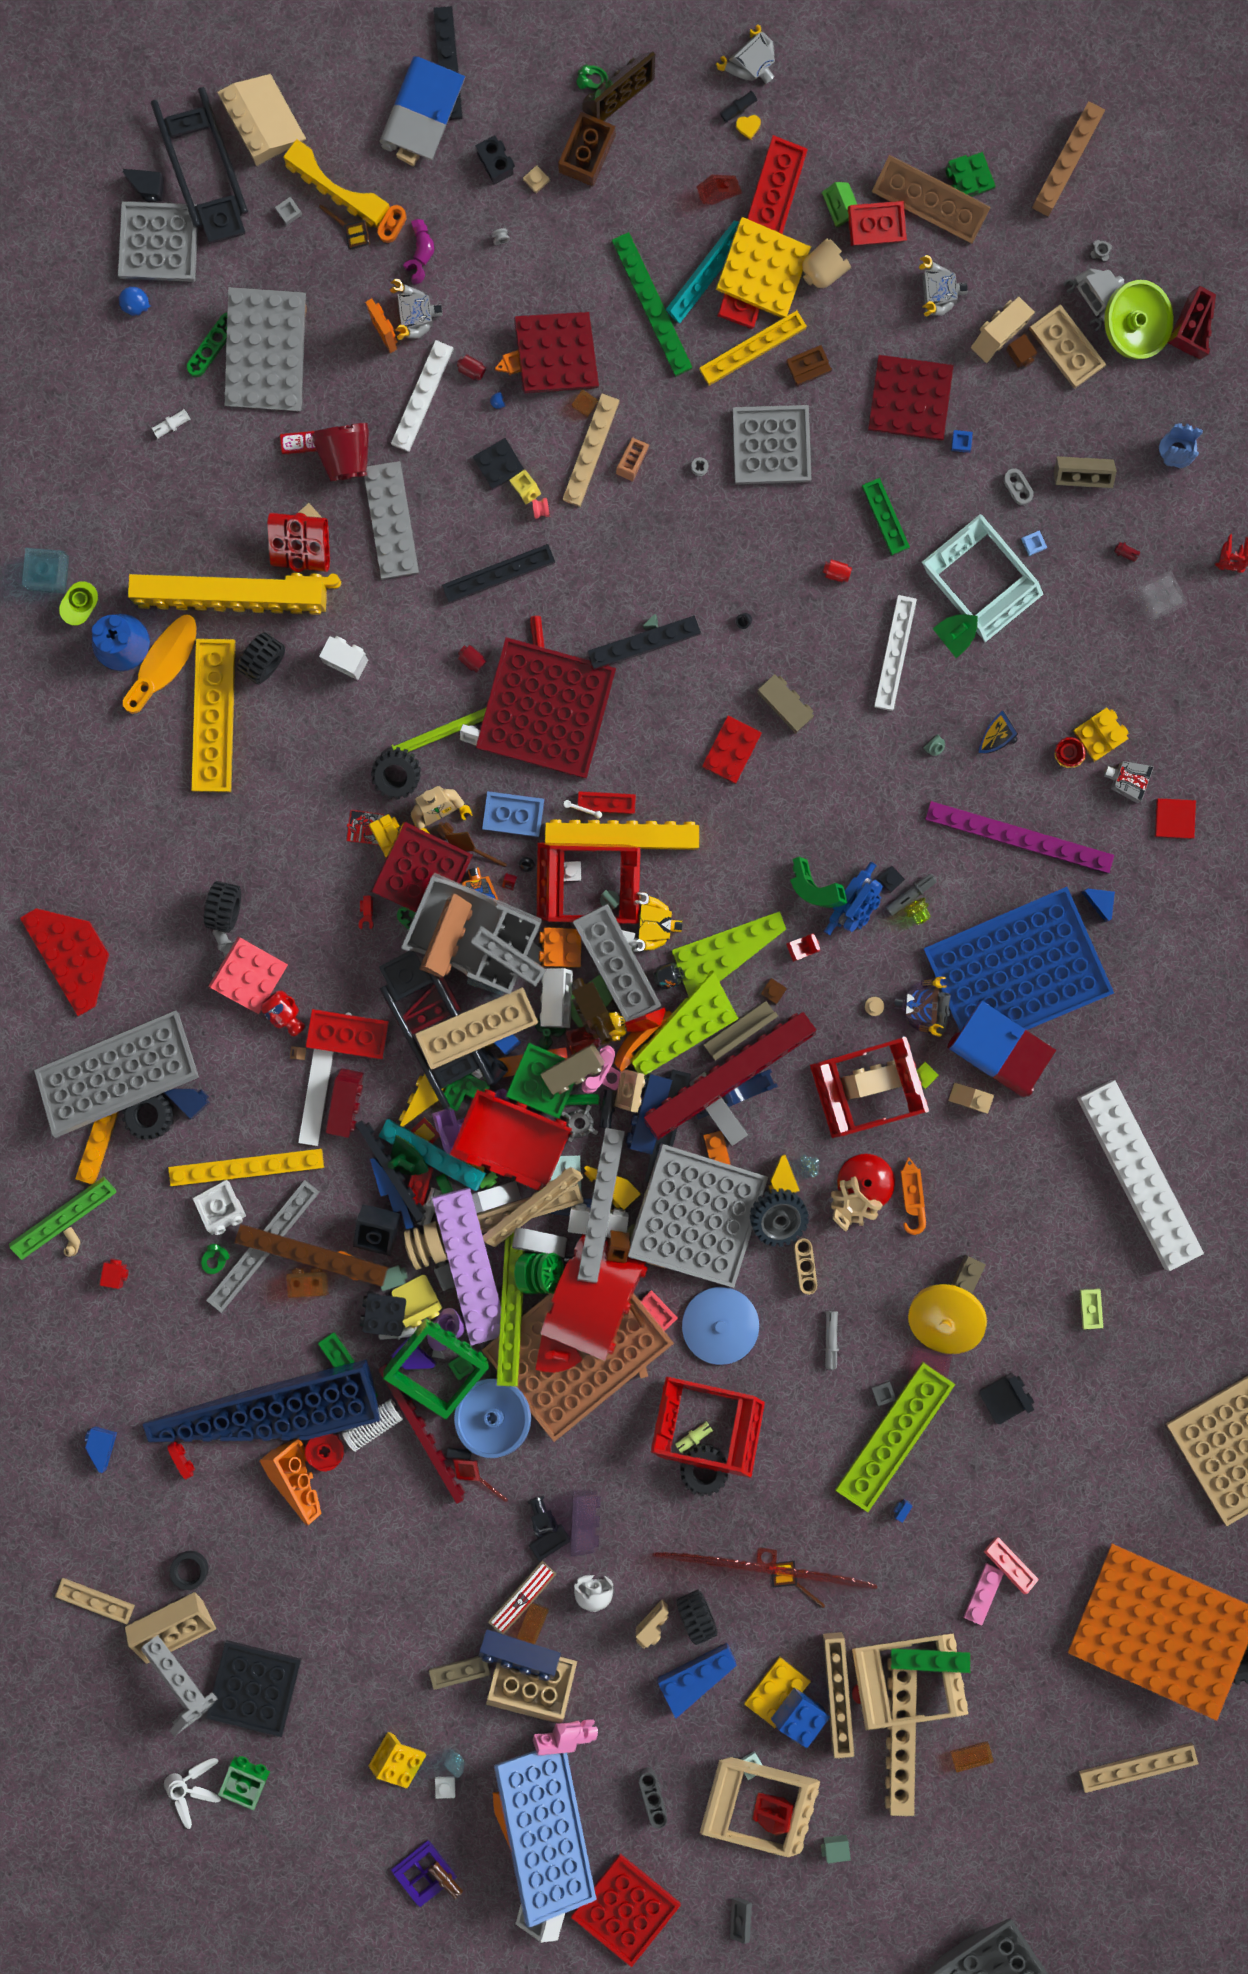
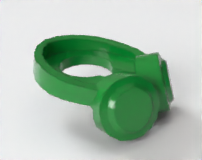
(583, 82)
(211, 1250)

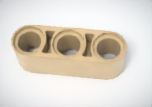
(810, 1274)

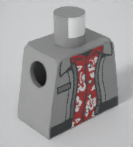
(1130, 779)

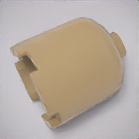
(824, 265)

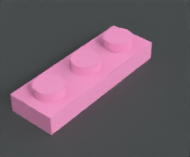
(983, 1594)

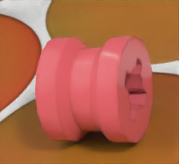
(540, 508)

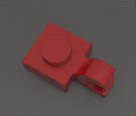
(366, 907)

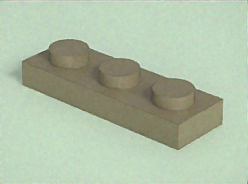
(458, 1672)

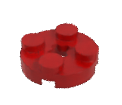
(317, 1459)

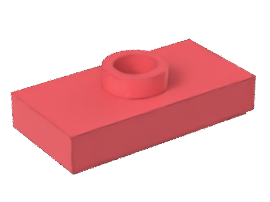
(658, 1310)

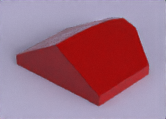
(646, 1021)
(773, 1813)

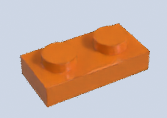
(716, 1147)

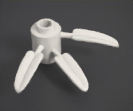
(177, 1788)

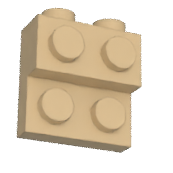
(649, 1629)

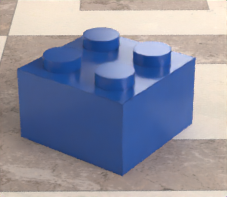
(800, 1717)

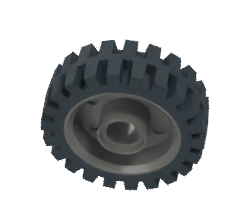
(772, 1206)

